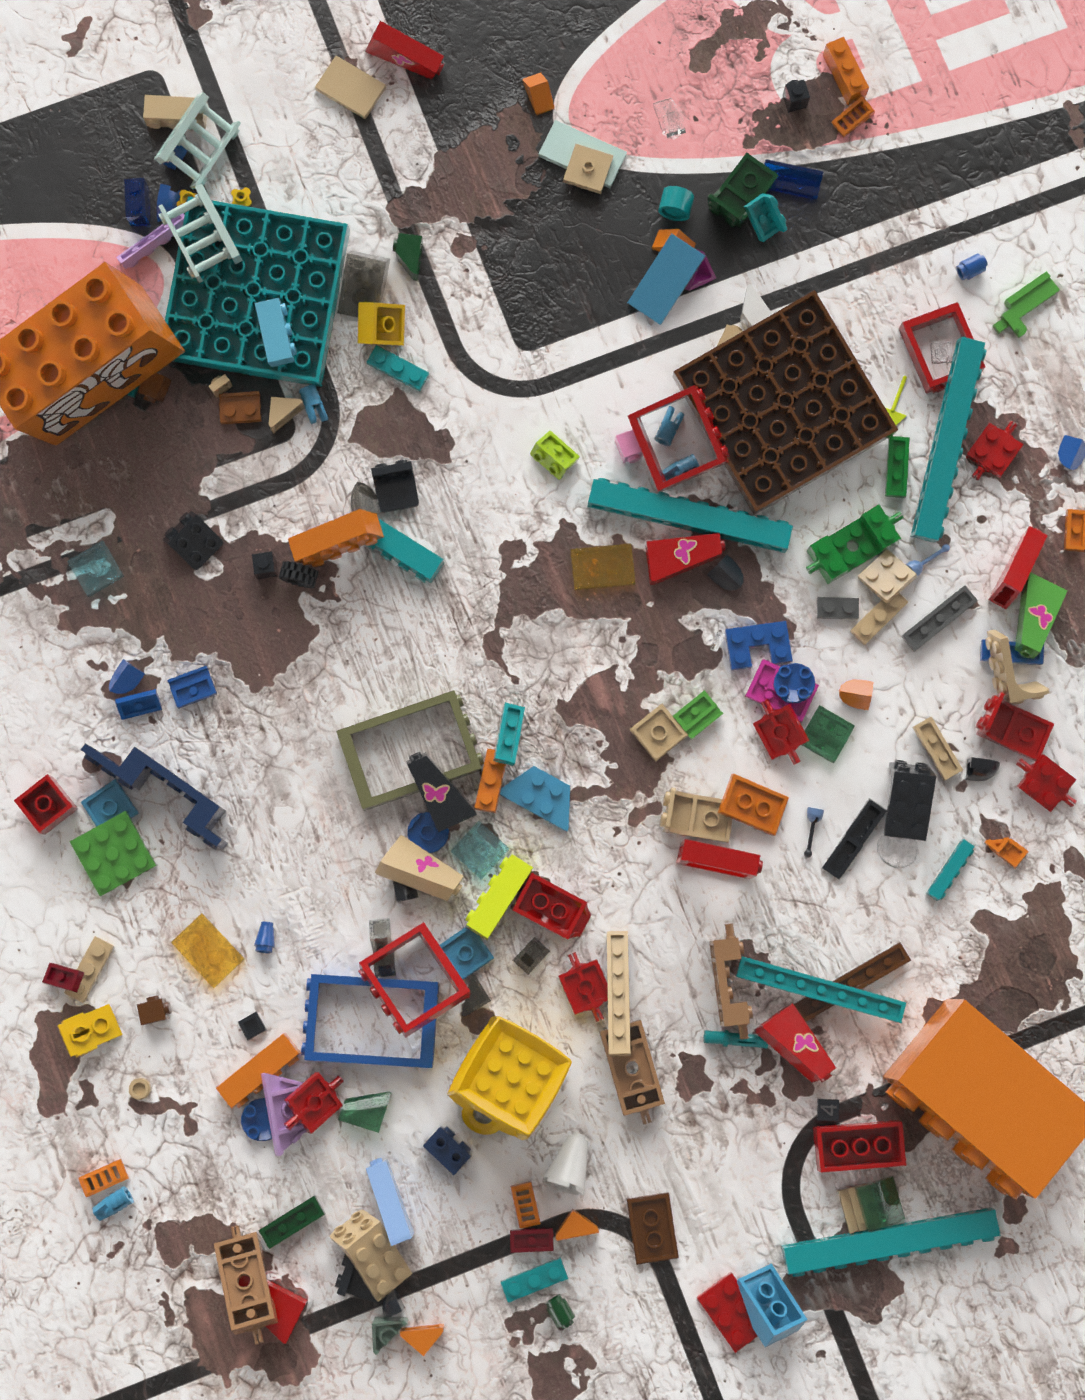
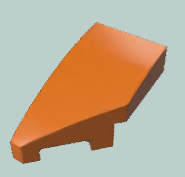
(1008, 850)

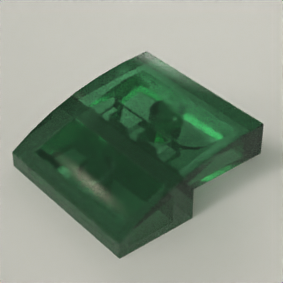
(827, 734)
(880, 1203)

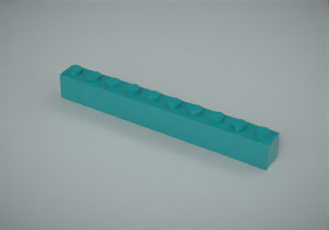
(947, 439)
(689, 515)
(890, 1241)

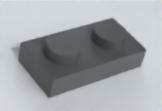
(837, 608)

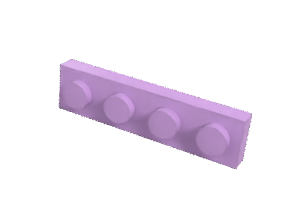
(147, 245)

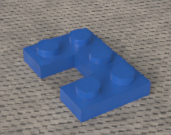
(770, 634)

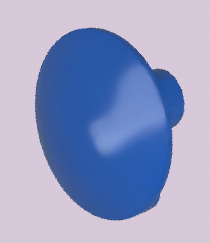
(794, 683)
(256, 1120)

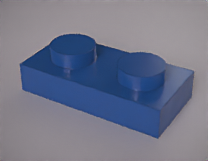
(138, 704)

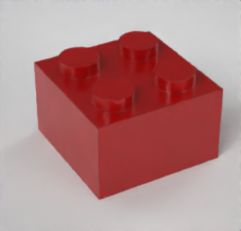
(46, 804)

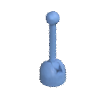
(917, 566)

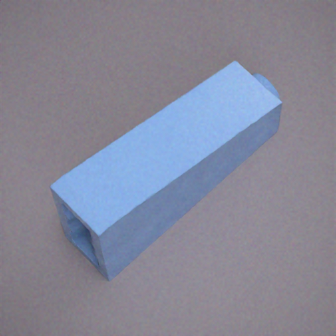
(389, 1201)

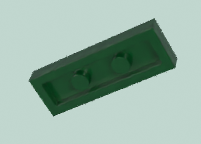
(292, 1222)

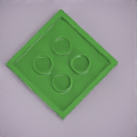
(113, 853)

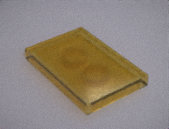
(602, 566)
(208, 950)

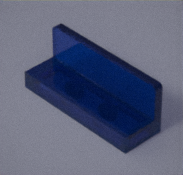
(795, 179)

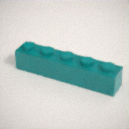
(950, 870)

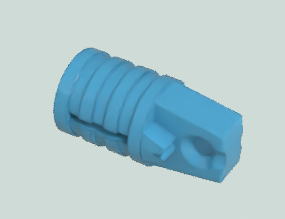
(680, 467)
(112, 1204)

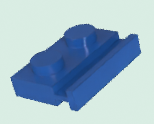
(192, 687)

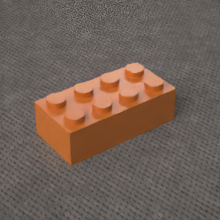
(336, 537)

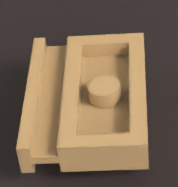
(852, 1209)

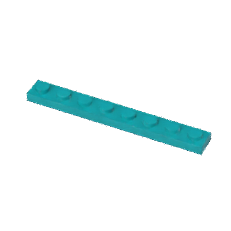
(821, 989)

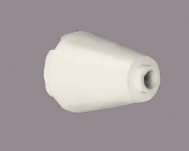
(569, 1166)

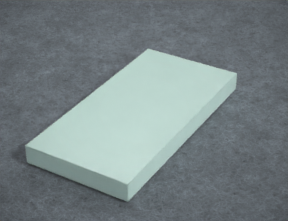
(561, 143)

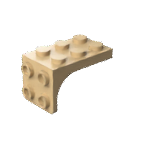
(1003, 671)
(694, 816)
(371, 1253)

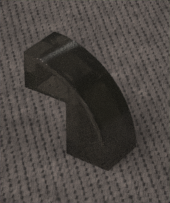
(380, 936)

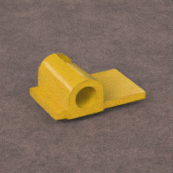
(87, 1031)

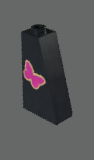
(440, 795)

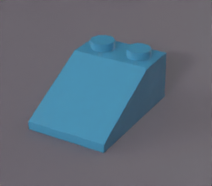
(770, 1305)

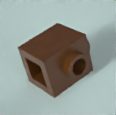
(155, 388)
(154, 1010)

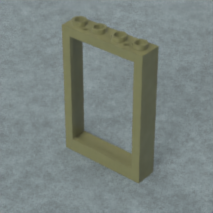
(366, 800)

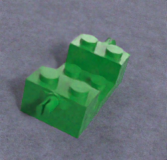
(871, 532)

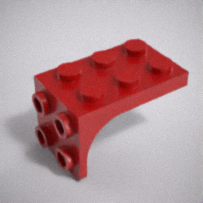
(1014, 727)

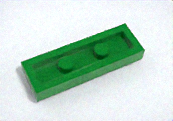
(897, 467)

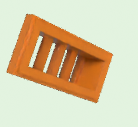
(848, 112)
(85, 1183)
(521, 1187)

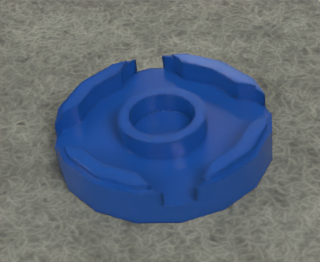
(425, 834)

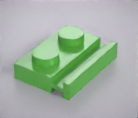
(698, 714)

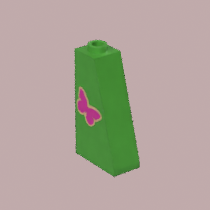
(1037, 613)

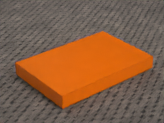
(753, 804)

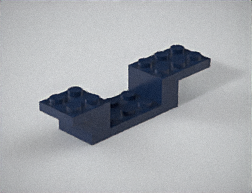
(136, 771)

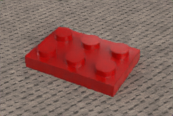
(728, 1311)

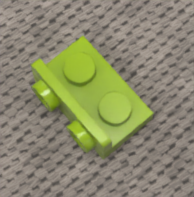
(554, 454)

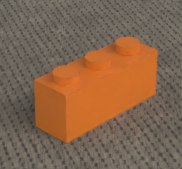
(845, 70)

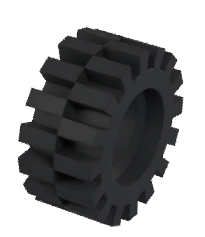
(298, 574)

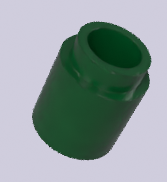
(560, 1312)

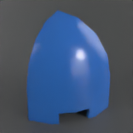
(167, 199)
(1071, 452)
(125, 678)

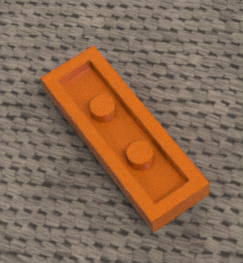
(490, 784)

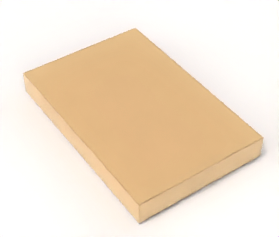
(350, 87)

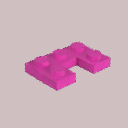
(762, 689)

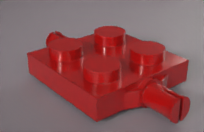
(994, 450)
(780, 731)
(1046, 782)
(585, 986)
(313, 1102)

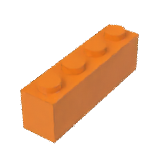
(248, 1077)

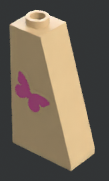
(419, 870)

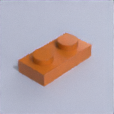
(1074, 530)

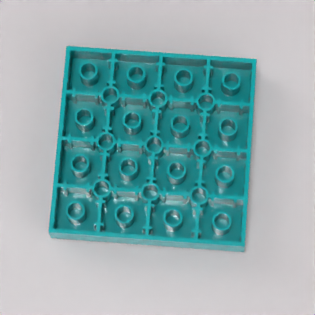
(282, 259)

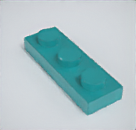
(397, 368)
(509, 734)
(534, 1279)

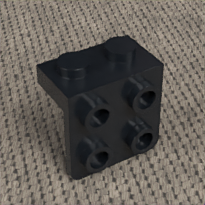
(395, 486)
(193, 540)
(352, 1283)

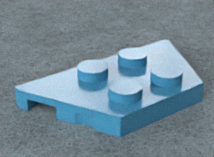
(541, 796)

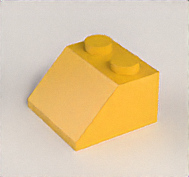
(381, 323)

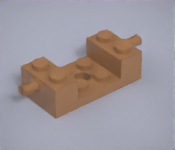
(729, 1013)
(639, 1090)
(249, 1306)

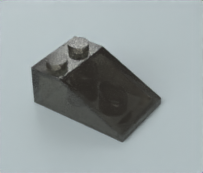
(362, 281)

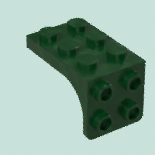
(742, 186)

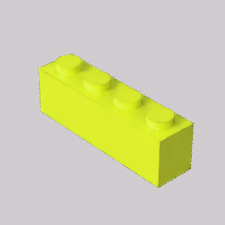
(499, 896)

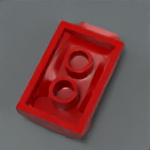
(552, 907)

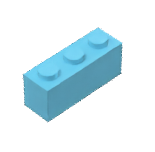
(275, 332)

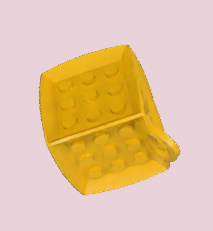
(508, 1079)

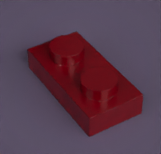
(63, 977)
(531, 1240)

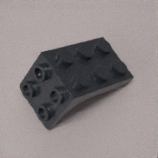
(909, 800)

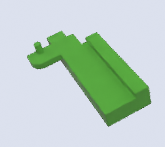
(1024, 302)

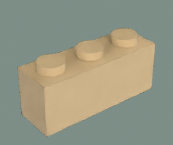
(167, 111)

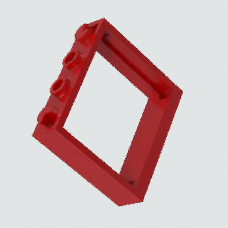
(647, 449)
(388, 1007)

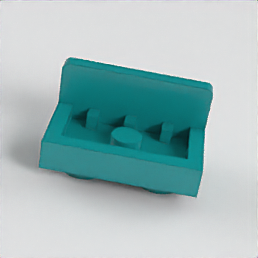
(765, 216)

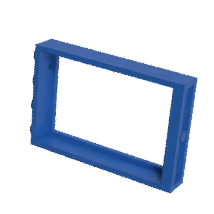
(428, 1031)

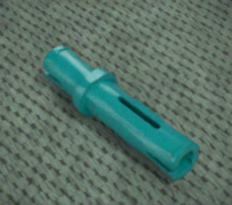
(728, 1038)

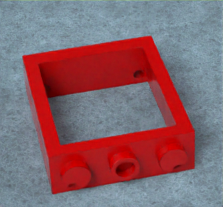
(908, 327)
(719, 859)

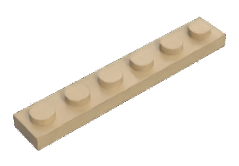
(618, 993)

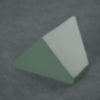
(384, 1330)

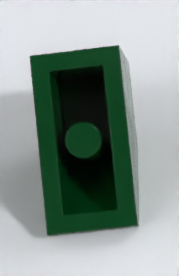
(409, 252)

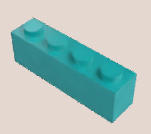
(408, 553)

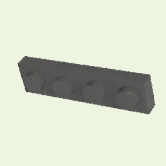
(939, 618)

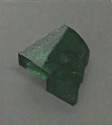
(366, 1110)

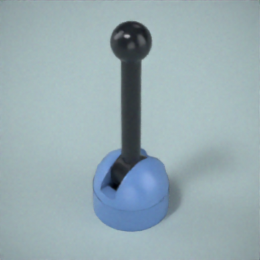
(814, 815)

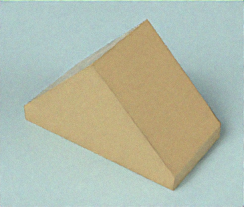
(282, 411)

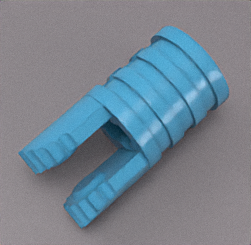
(312, 401)
(668, 428)

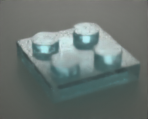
(95, 568)
(480, 850)

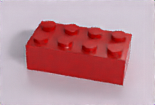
(859, 1146)

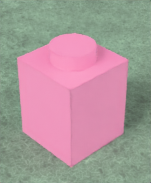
(628, 447)

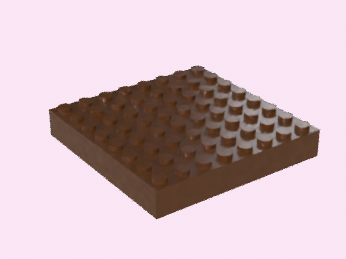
(787, 401)

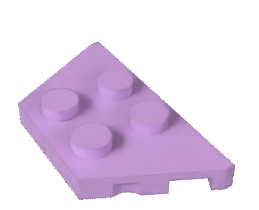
(276, 1091)

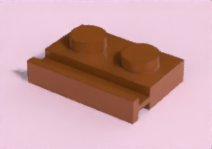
(240, 407)

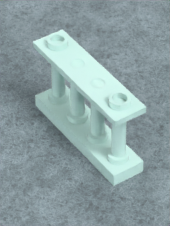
(178, 138)
(210, 217)

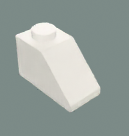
(753, 308)

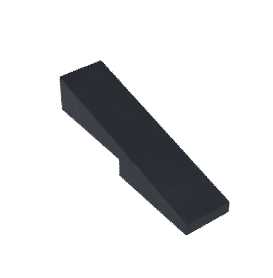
(854, 838)

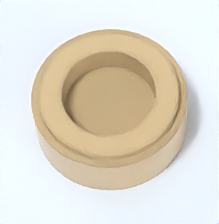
(139, 1088)

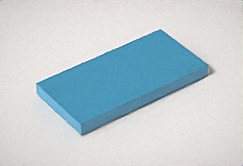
(666, 279)

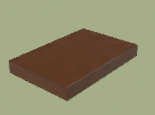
(652, 1228)

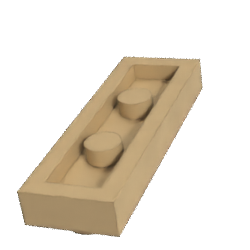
(877, 619)
(937, 748)
(92, 965)

